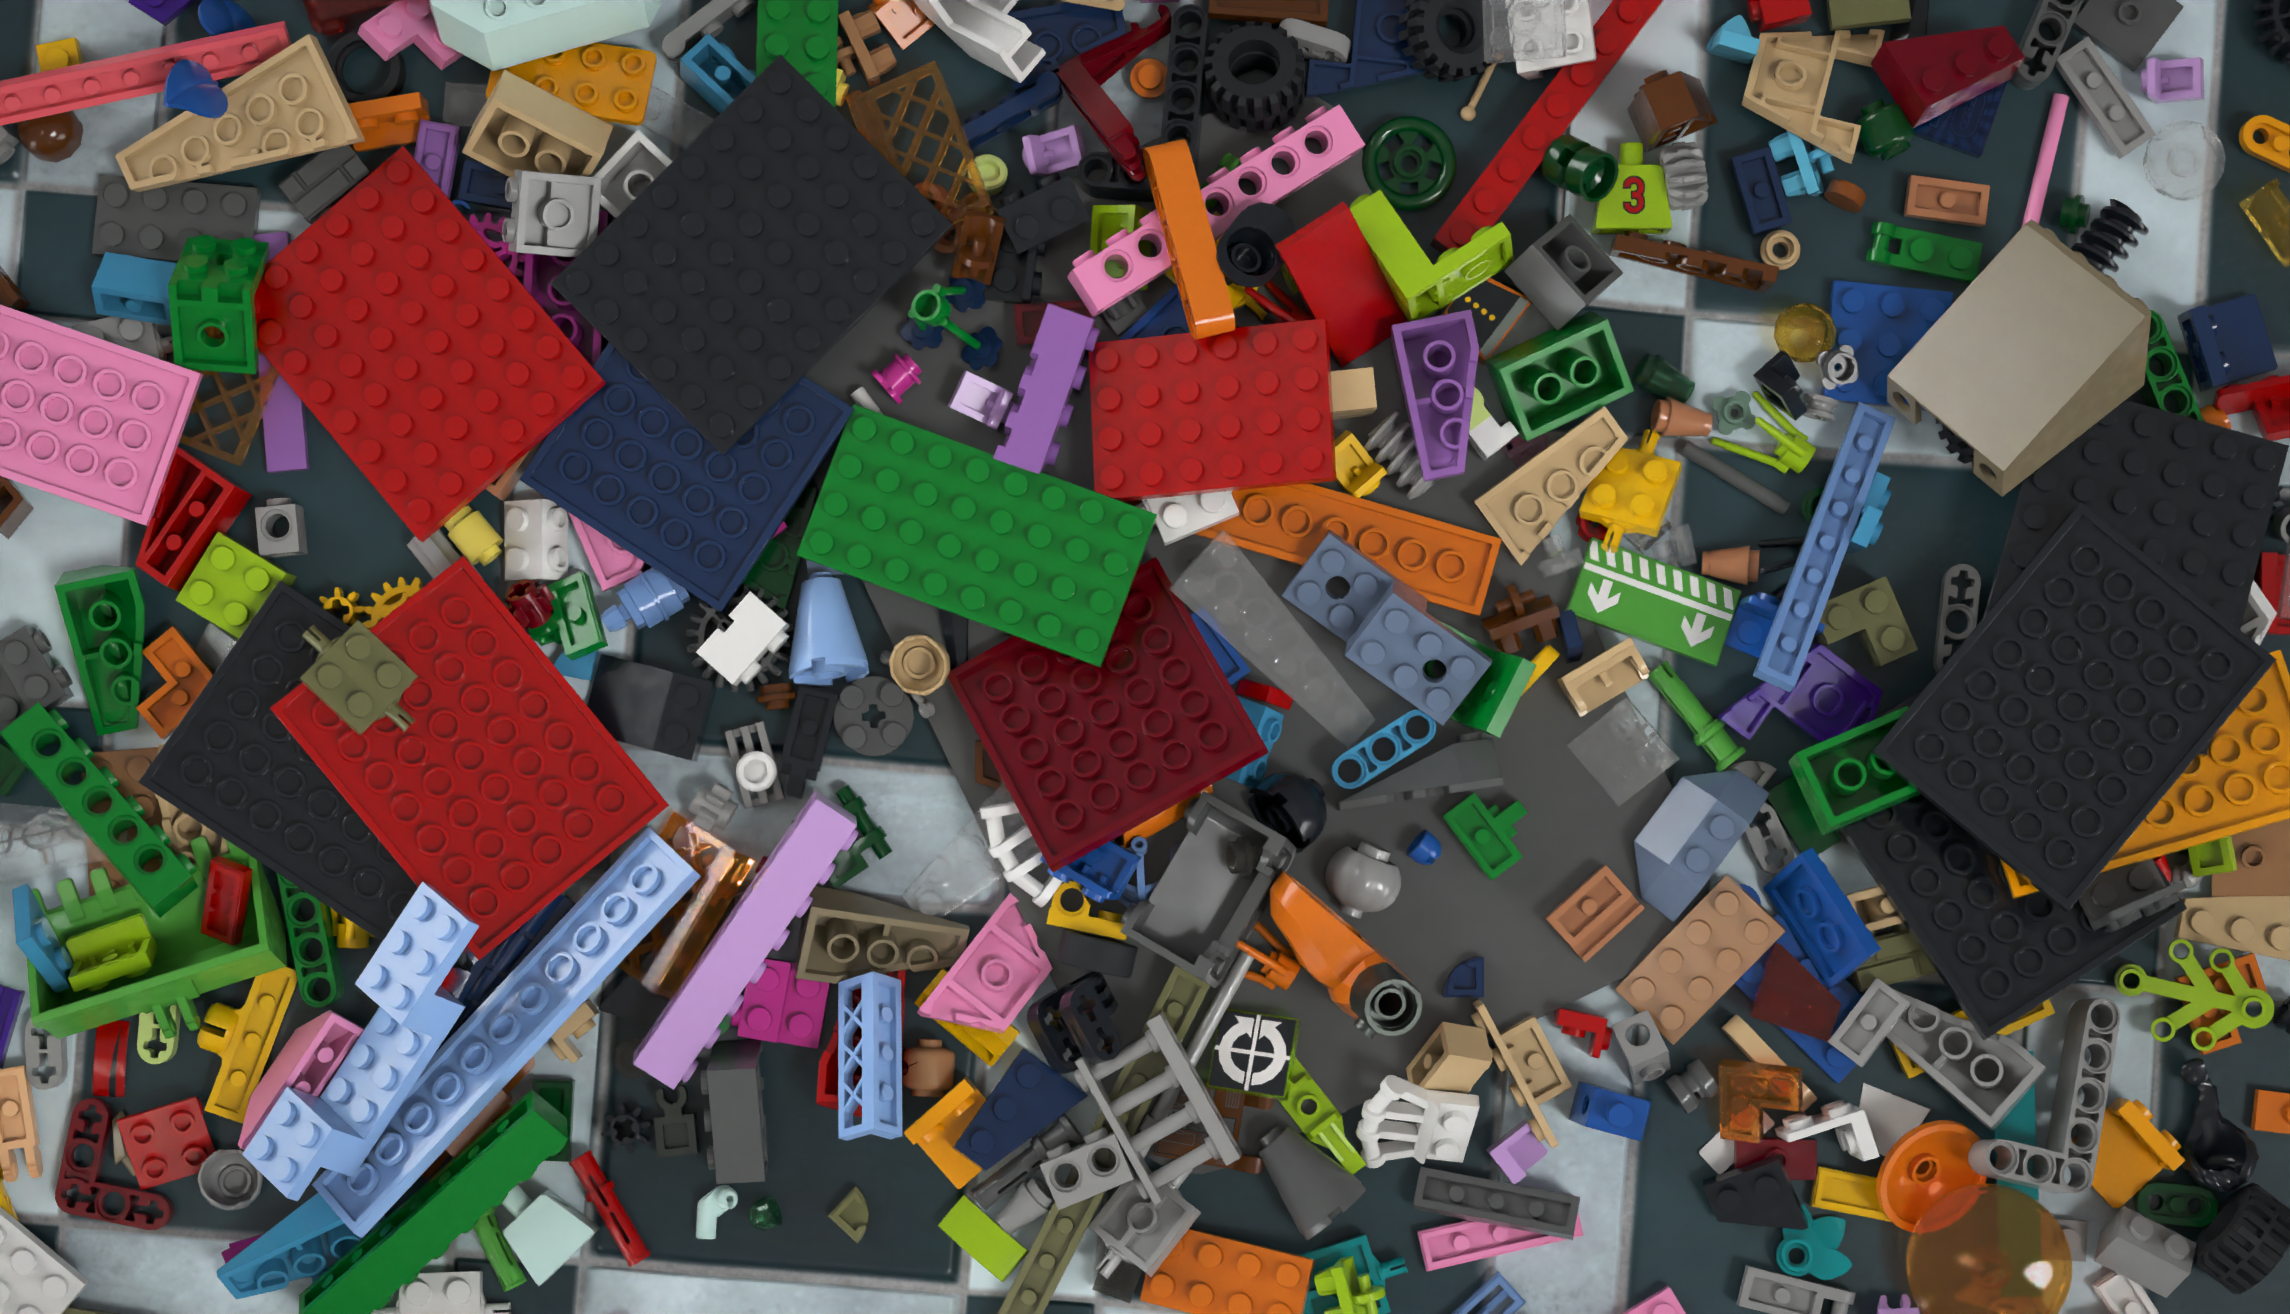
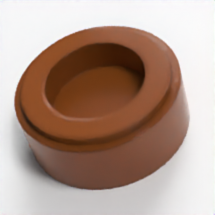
(1845, 195)

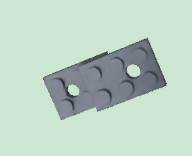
(1386, 627)

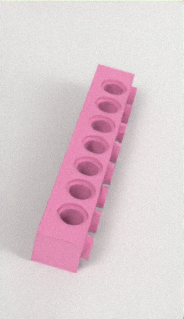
(1338, 144)

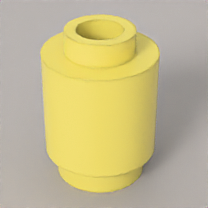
(474, 536)

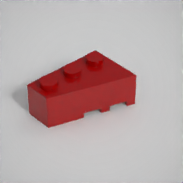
(188, 515)

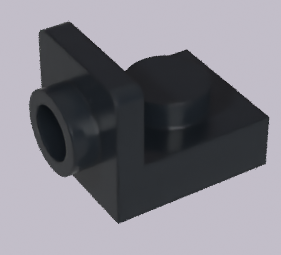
(1779, 384)

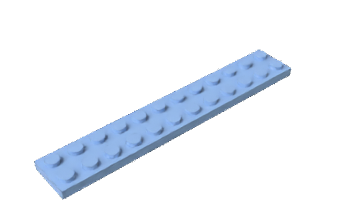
(512, 1026)

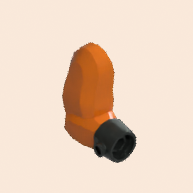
(1344, 961)

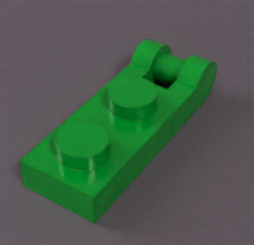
(1925, 253)

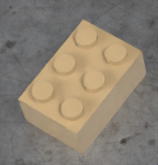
(535, 132)

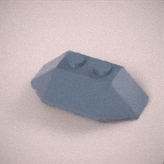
(1693, 836)

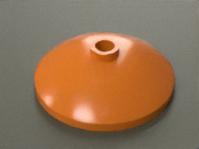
(1923, 1169)

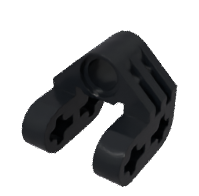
(1079, 1020)

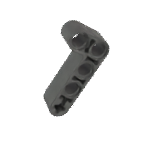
(2060, 19)

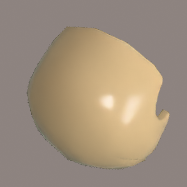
(919, 664)

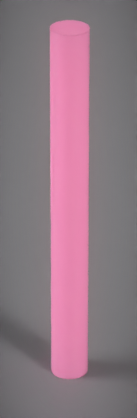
(2046, 158)

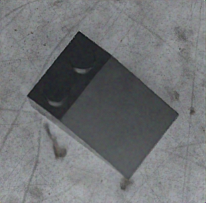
(651, 706)

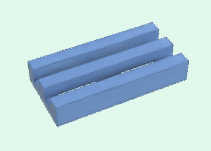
(1486, 1288)

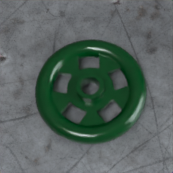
(1441, 153)

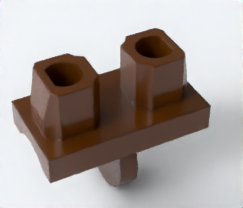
(978, 245)
(1520, 613)

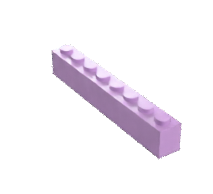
(745, 940)

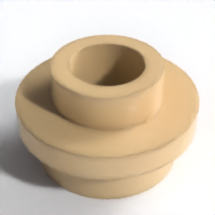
(1786, 239)

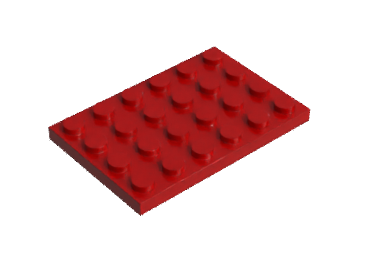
(1212, 411)

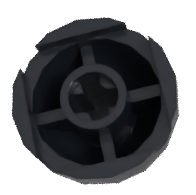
(1290, 807)

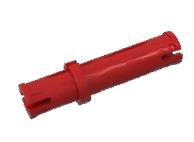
(584, 1167)

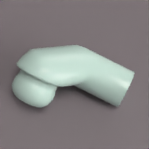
(711, 1207)

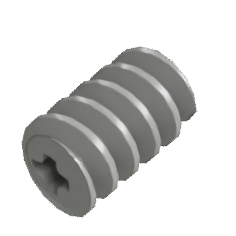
(1401, 452)

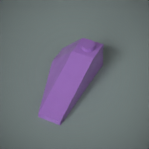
(1437, 378)

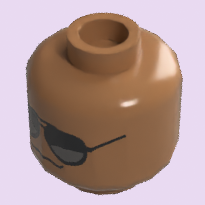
(928, 1068)

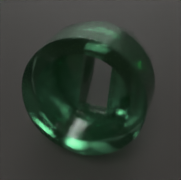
(765, 1214)

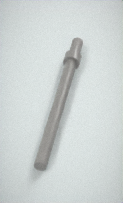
(1201, 1037)

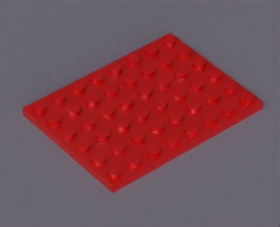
(416, 344)
(501, 777)

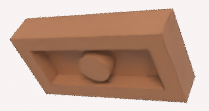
(1946, 201)

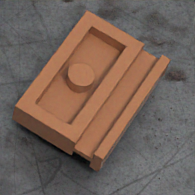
(1594, 913)

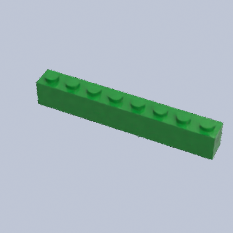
(440, 1210)

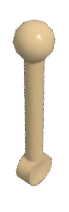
(1468, 112)

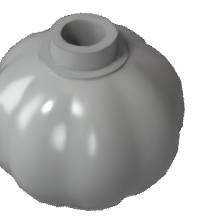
(1363, 879)

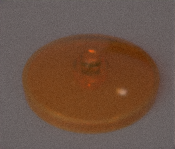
(1988, 1254)

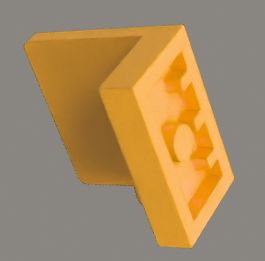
(943, 1125)

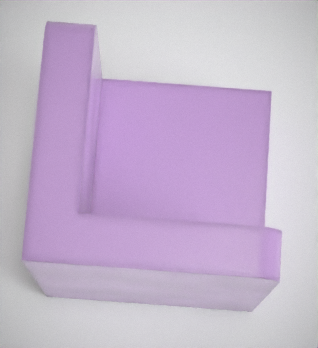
(1517, 1152)

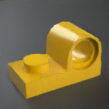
(1106, 923)

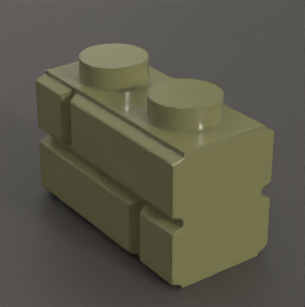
(1895, 962)

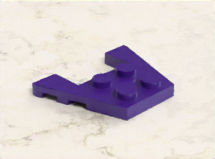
(1824, 703)

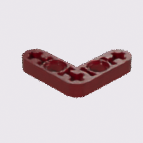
(89, 1177)

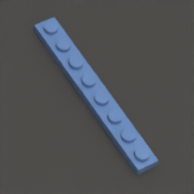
(1824, 547)

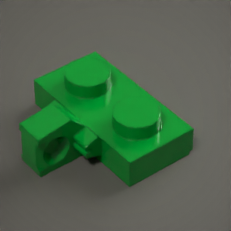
(574, 618)
(1487, 832)

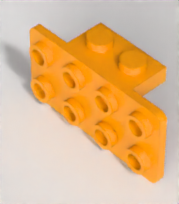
(596, 78)

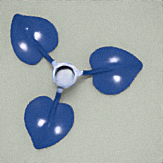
(190, 83)

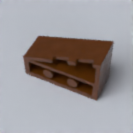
(1670, 109)

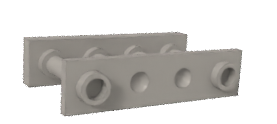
(1198, 1109)

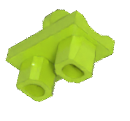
(1353, 1291)

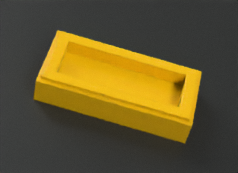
(1846, 1193)

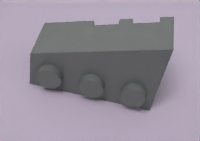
(735, 1112)

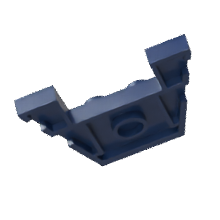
(1374, 52)

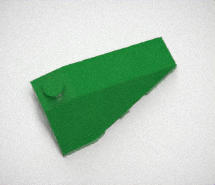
(106, 631)

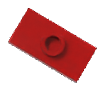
(226, 900)

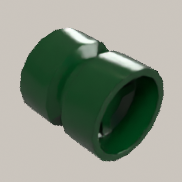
(1580, 168)

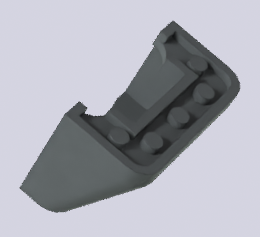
(1198, 904)

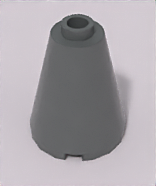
(1308, 1180)

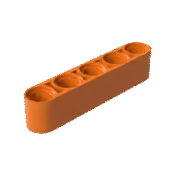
(1189, 239)

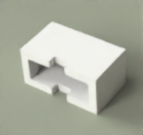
(746, 640)

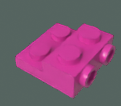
(783, 1007)

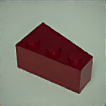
(1945, 69)

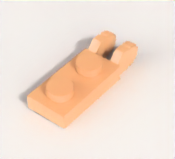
(18, 1124)

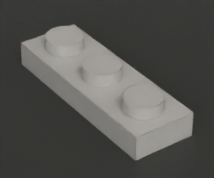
(2104, 98)

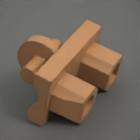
(871, 63)

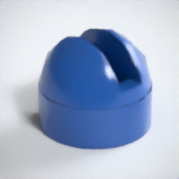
(1424, 848)

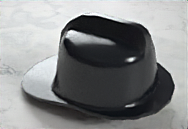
(1248, 246)

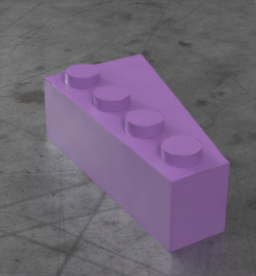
(1047, 389)

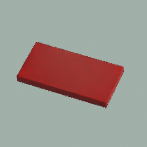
(1341, 283)

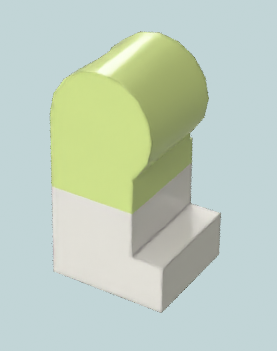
(1485, 432)

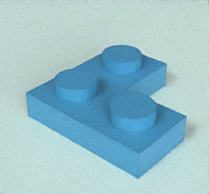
(1868, 525)

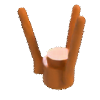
(1278, 967)

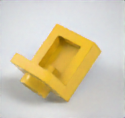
(1354, 466)

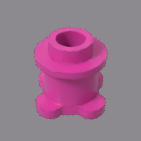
(898, 376)

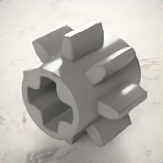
(713, 807)

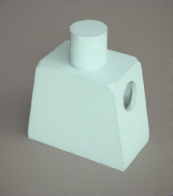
(545, 1231)

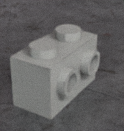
(2145, 1252)

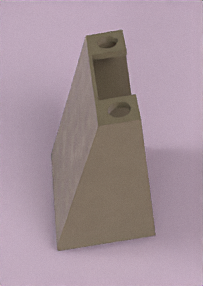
(2026, 357)

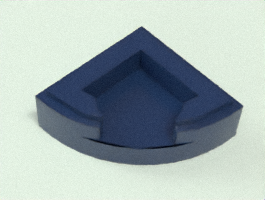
(1570, 636)
(1466, 979)

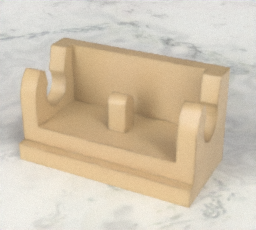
(1604, 677)

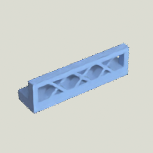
(877, 1054)

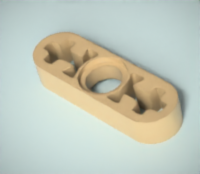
(1758, 1051)

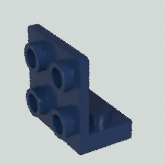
(2227, 342)

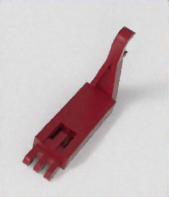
(1088, 71)

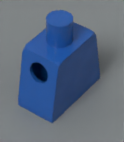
(1610, 1111)

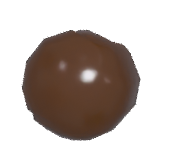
(51, 136)

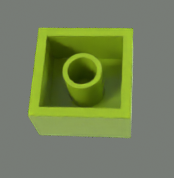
(231, 584)

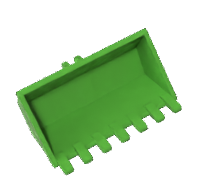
(185, 958)

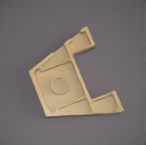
(1792, 80)

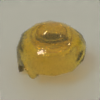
(1804, 331)

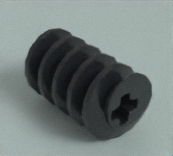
(2109, 235)

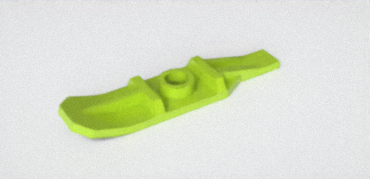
(1325, 1124)

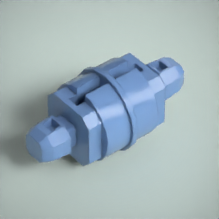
(646, 601)

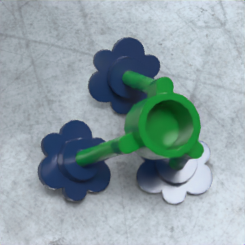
(931, 317)

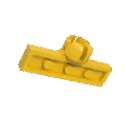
(246, 1040)

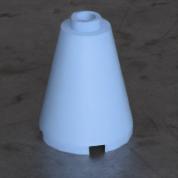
(825, 635)

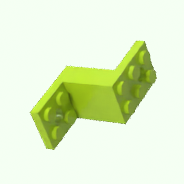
(1413, 279)

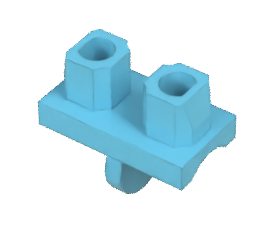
(1807, 178)

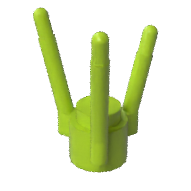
(1792, 449)

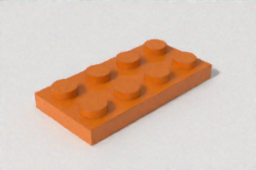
(1229, 1277)

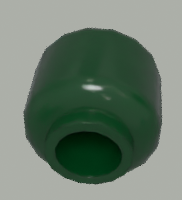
(1885, 130)

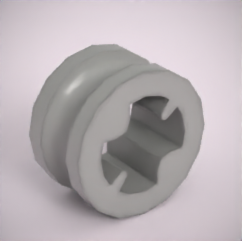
(1820, 407)

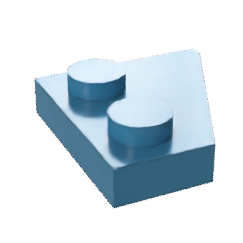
(39, 941)

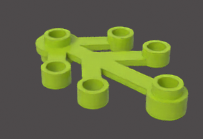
(2201, 996)

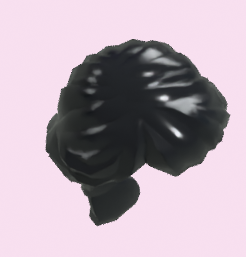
(2214, 1149)

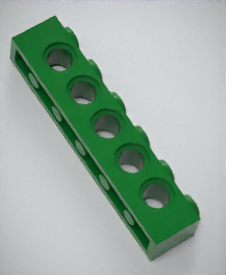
(160, 888)

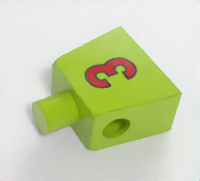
(1637, 198)

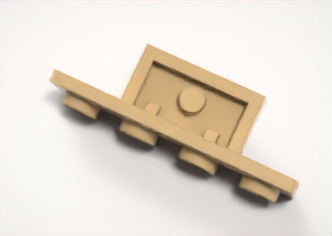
(1531, 1064)

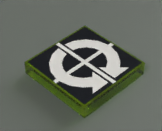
(1254, 1054)

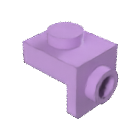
(2173, 80)
(1054, 151)
(982, 400)

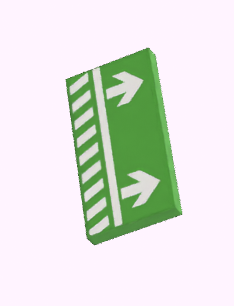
(1653, 602)

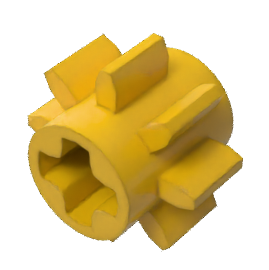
(333, 604)

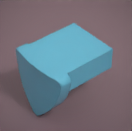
(1734, 41)

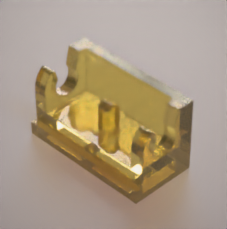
(2271, 216)

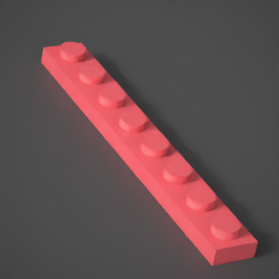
(136, 73)

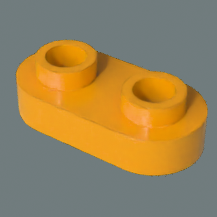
(2276, 141)

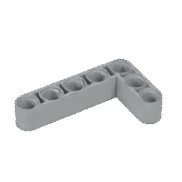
(2066, 1110)

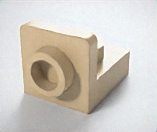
(577, 1024)

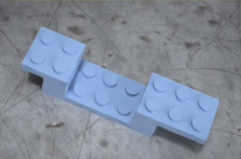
(386, 1059)

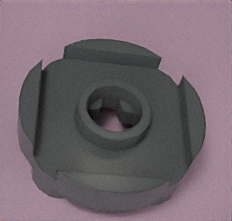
(890, 731)

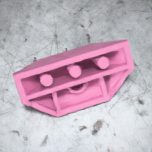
(303, 1064)

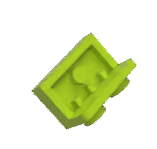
(111, 952)

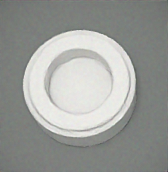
(756, 771)

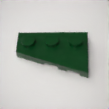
(779, 561)

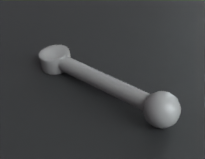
(925, 708)

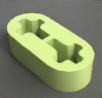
(148, 1031)

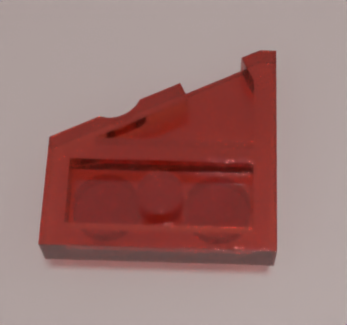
(1794, 997)

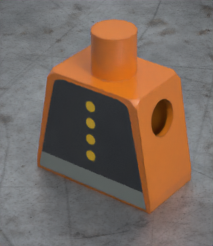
(1494, 313)

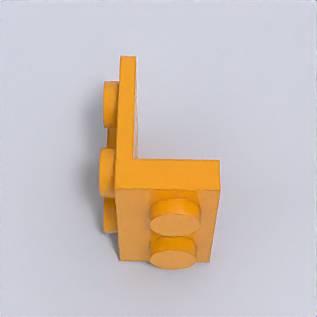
(2130, 1152)

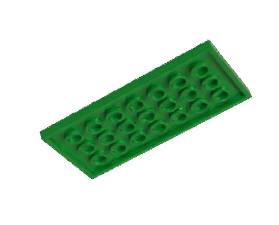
(977, 535)

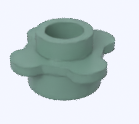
(1726, 421)

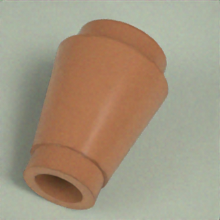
(1679, 419)
(1732, 564)

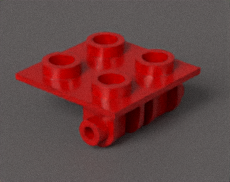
(166, 1141)

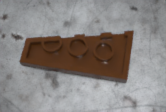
(1695, 263)

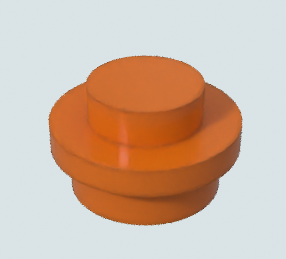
(1149, 78)

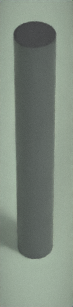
(1735, 477)

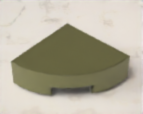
(852, 1214)

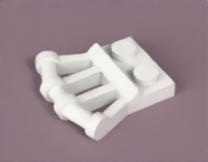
(1001, 848)
(1441, 1129)

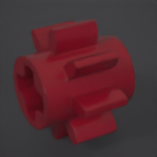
(529, 603)

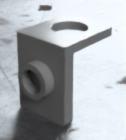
(1647, 1060)

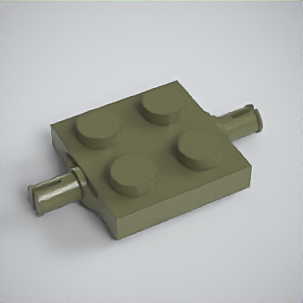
(358, 678)

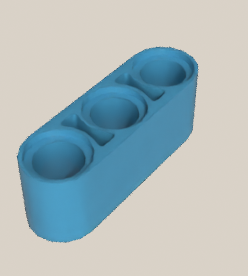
(1402, 744)

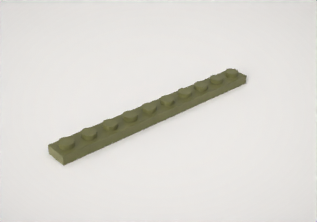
(1066, 1227)

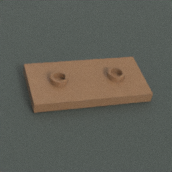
(2261, 863)

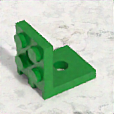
(216, 288)
(1496, 692)

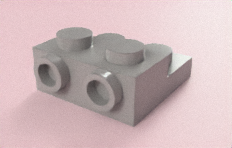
(551, 213)

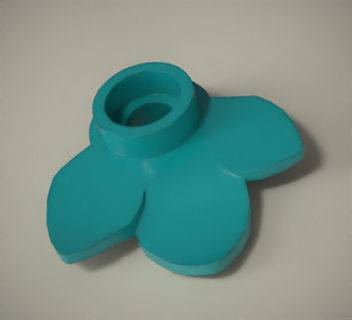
(1818, 1248)

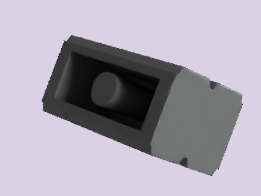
(324, 181)

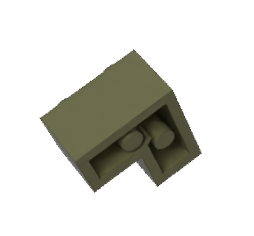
(1876, 619)

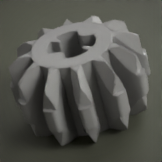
(1684, 175)

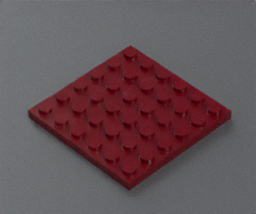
(1111, 743)

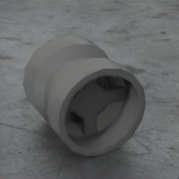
(1692, 1086)

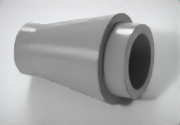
(1026, 1205)

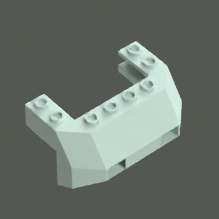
(524, 30)

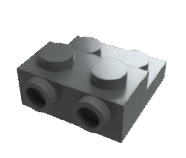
(29, 675)

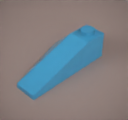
(293, 1249)

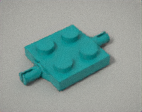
(1364, 1263)

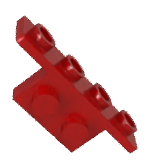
(2267, 400)

